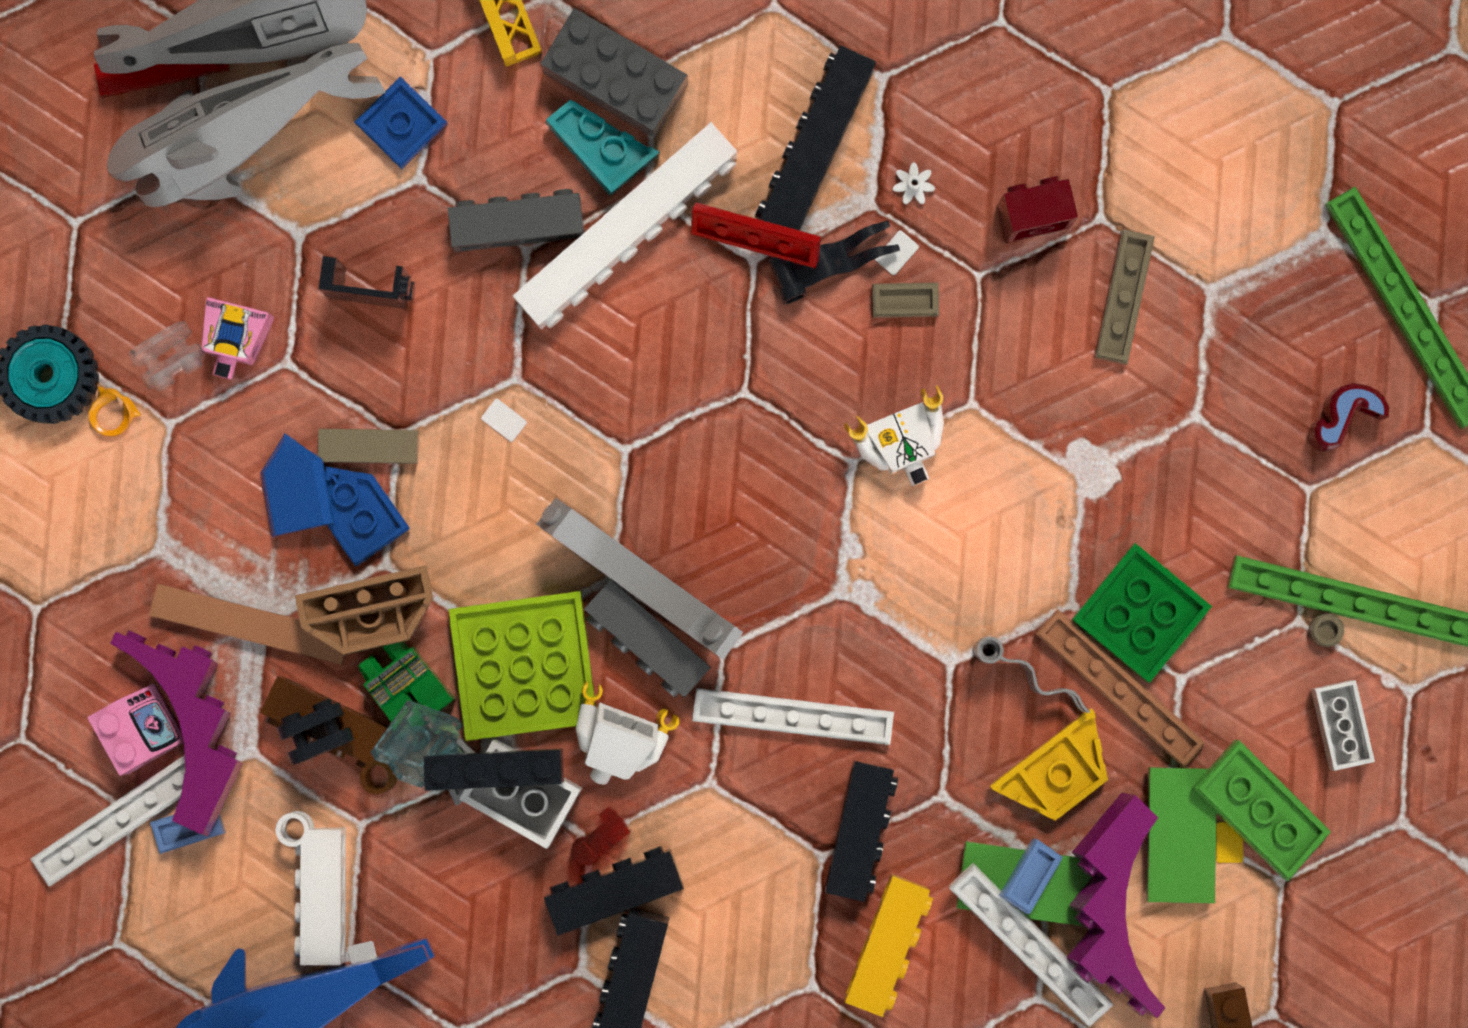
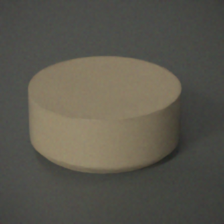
(1326, 630)

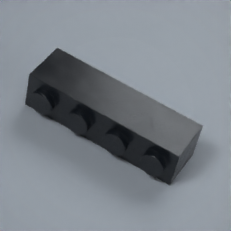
(493, 769)
(859, 831)
(613, 891)

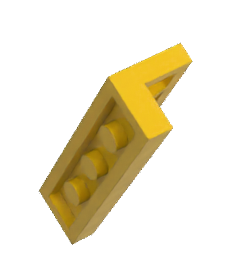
(500, 34)

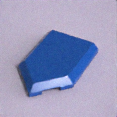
(295, 489)
(362, 514)

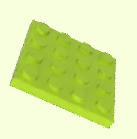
(521, 664)

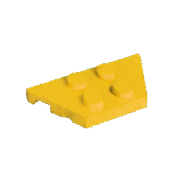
(1058, 771)

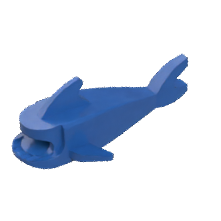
(302, 999)

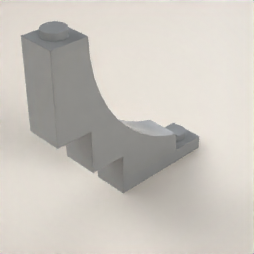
(639, 578)

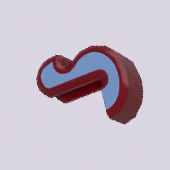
(1339, 411)

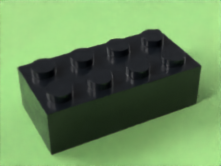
(633, 969)

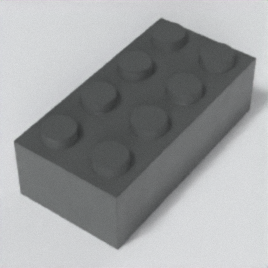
(614, 73)

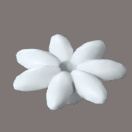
(911, 190)

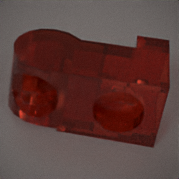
(592, 846)

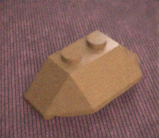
(367, 611)

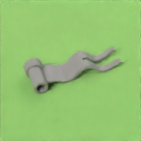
(995, 654)

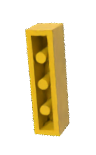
(887, 944)

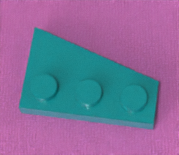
(602, 150)

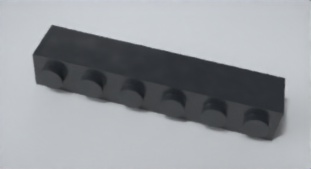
(818, 139)

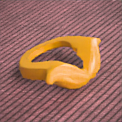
(105, 397)

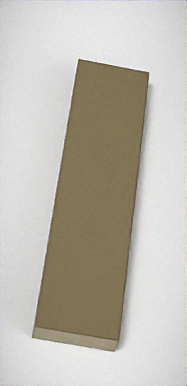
(1124, 297)

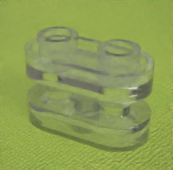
(185, 360)

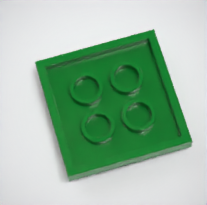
(1141, 612)

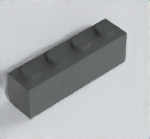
(516, 221)
(647, 639)

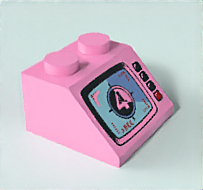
(136, 729)

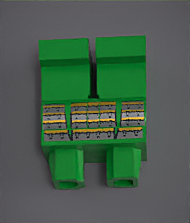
(403, 676)

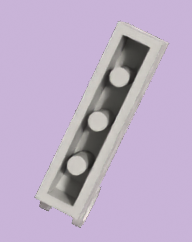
(321, 890)

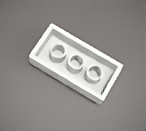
(1342, 725)

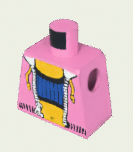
(233, 334)

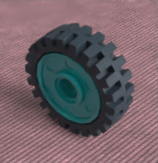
(71, 380)

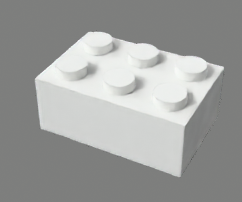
(529, 810)

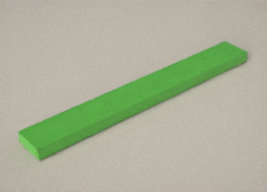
(1403, 301)
(1349, 600)

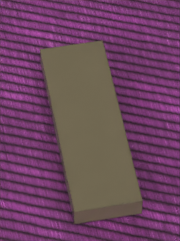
(368, 446)

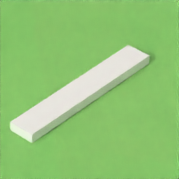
(793, 716)
(111, 824)
(1030, 944)

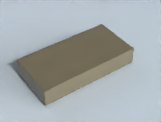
(905, 300)

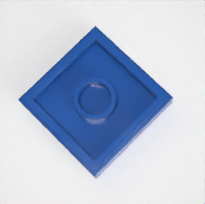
(401, 122)

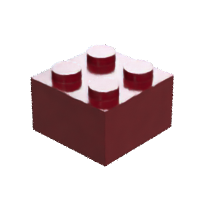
(1037, 209)

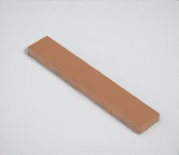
(239, 622)
(1120, 688)

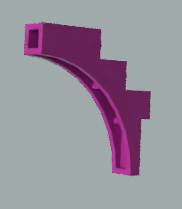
(207, 771)
(1108, 858)

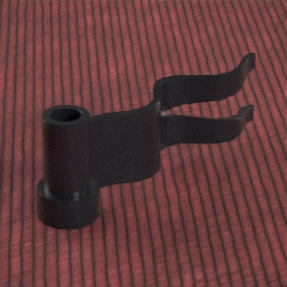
(832, 261)

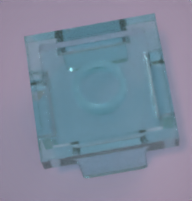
(415, 734)

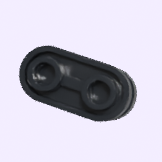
(324, 714)

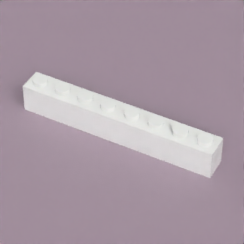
(626, 226)

